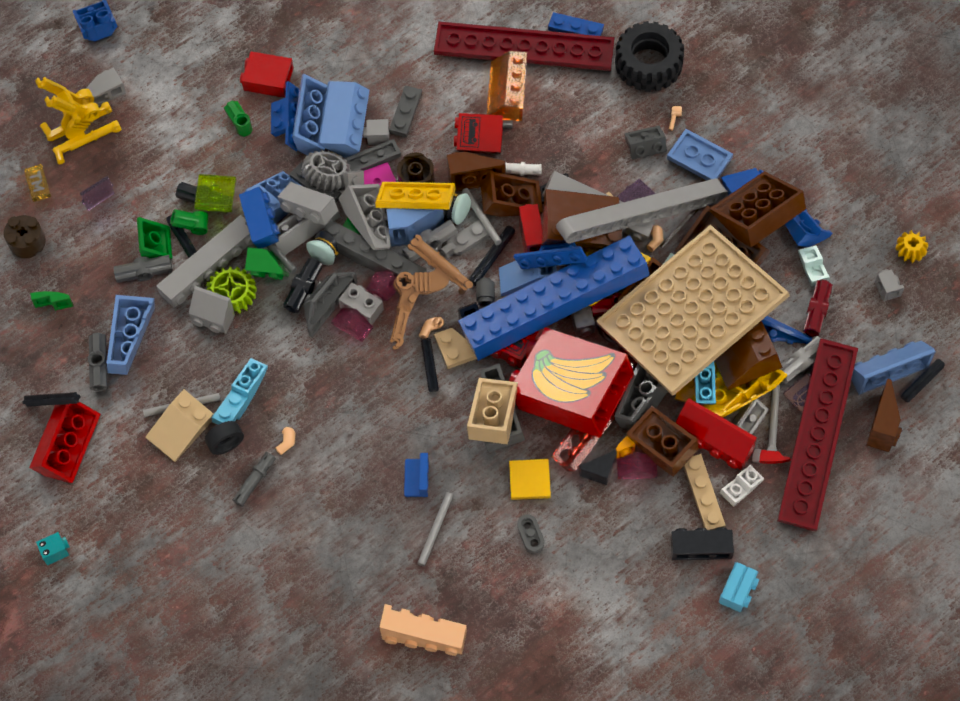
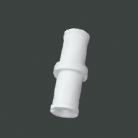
(523, 169)

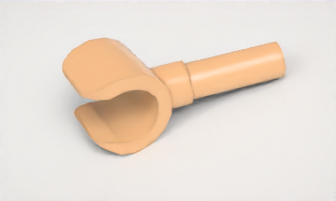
(676, 112)

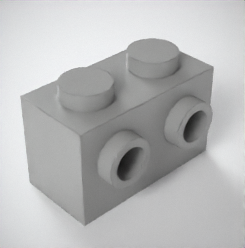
(358, 298)

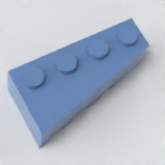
(128, 327)

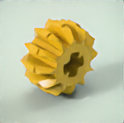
(918, 248)

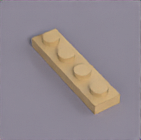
(703, 493)

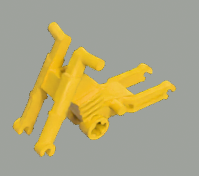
(78, 114)

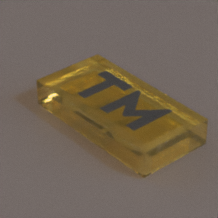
(37, 182)

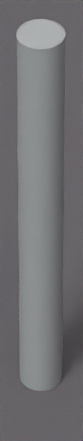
(485, 222)
(161, 409)
(435, 529)

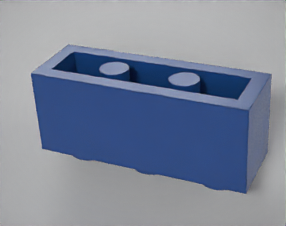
(259, 217)

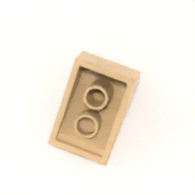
(492, 411)
(180, 425)

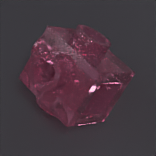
(382, 285)

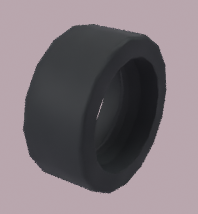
(224, 437)

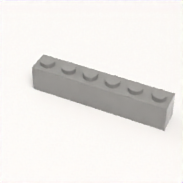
(563, 183)
(205, 262)

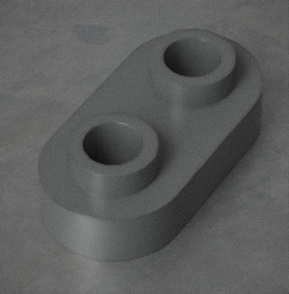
(530, 535)

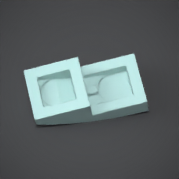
(813, 264)

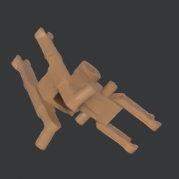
(423, 284)

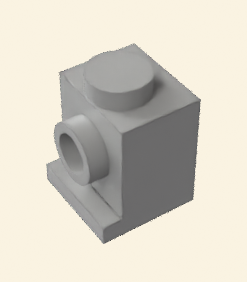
(888, 285)

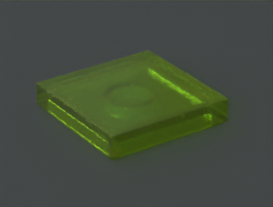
(215, 193)

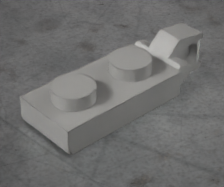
(465, 240)

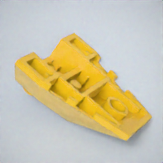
(738, 397)

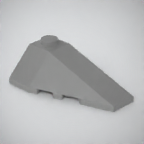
(360, 208)

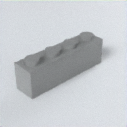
(296, 231)

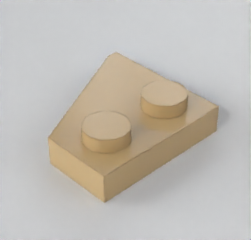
(454, 348)

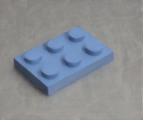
(699, 156)

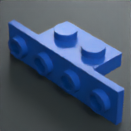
(284, 113)
(551, 256)

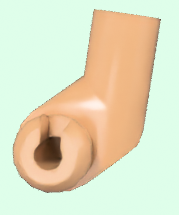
(657, 234)
(431, 325)
(288, 440)

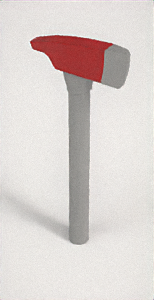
(771, 455)

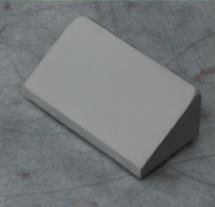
(750, 416)

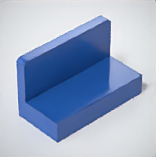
(416, 476)

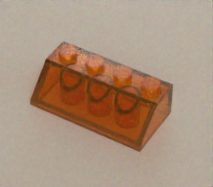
(507, 86)

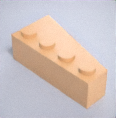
(422, 631)

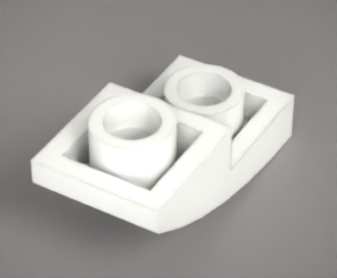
(742, 485)

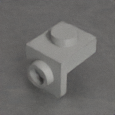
(353, 178)

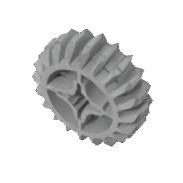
(325, 170)

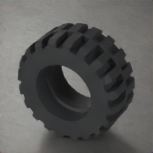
(652, 37)

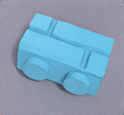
(738, 587)

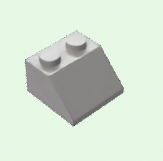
(211, 310)

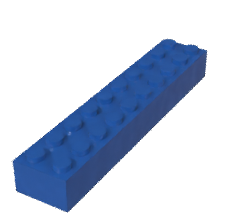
(553, 298)

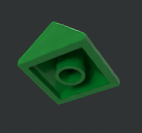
(153, 238)

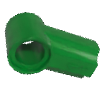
(239, 118)
(195, 221)

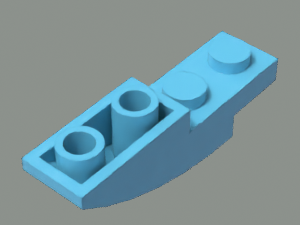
(705, 386)
(242, 392)

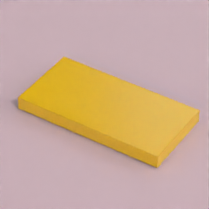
(415, 195)

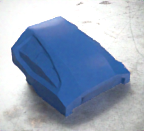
(95, 21)

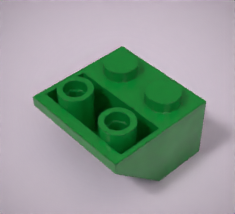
(264, 262)

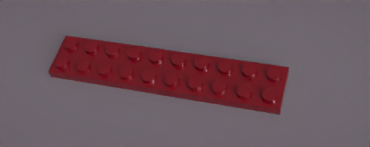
(541, 46)
(817, 435)

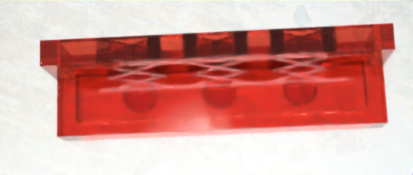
(581, 451)

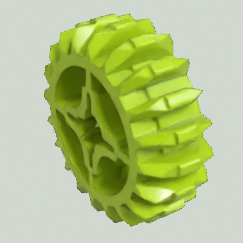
(241, 294)

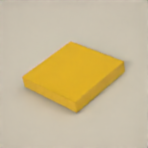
(529, 479)

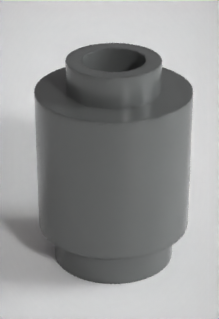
(485, 292)

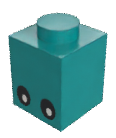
(53, 548)

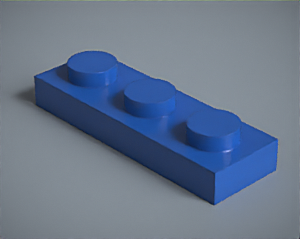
(574, 25)

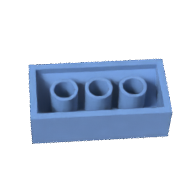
(309, 115)
(343, 117)
(893, 366)

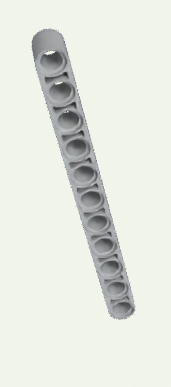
(641, 210)

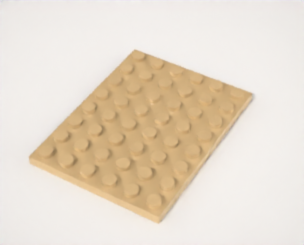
(692, 309)

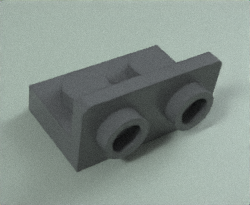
(646, 142)

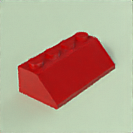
(717, 434)
(65, 441)

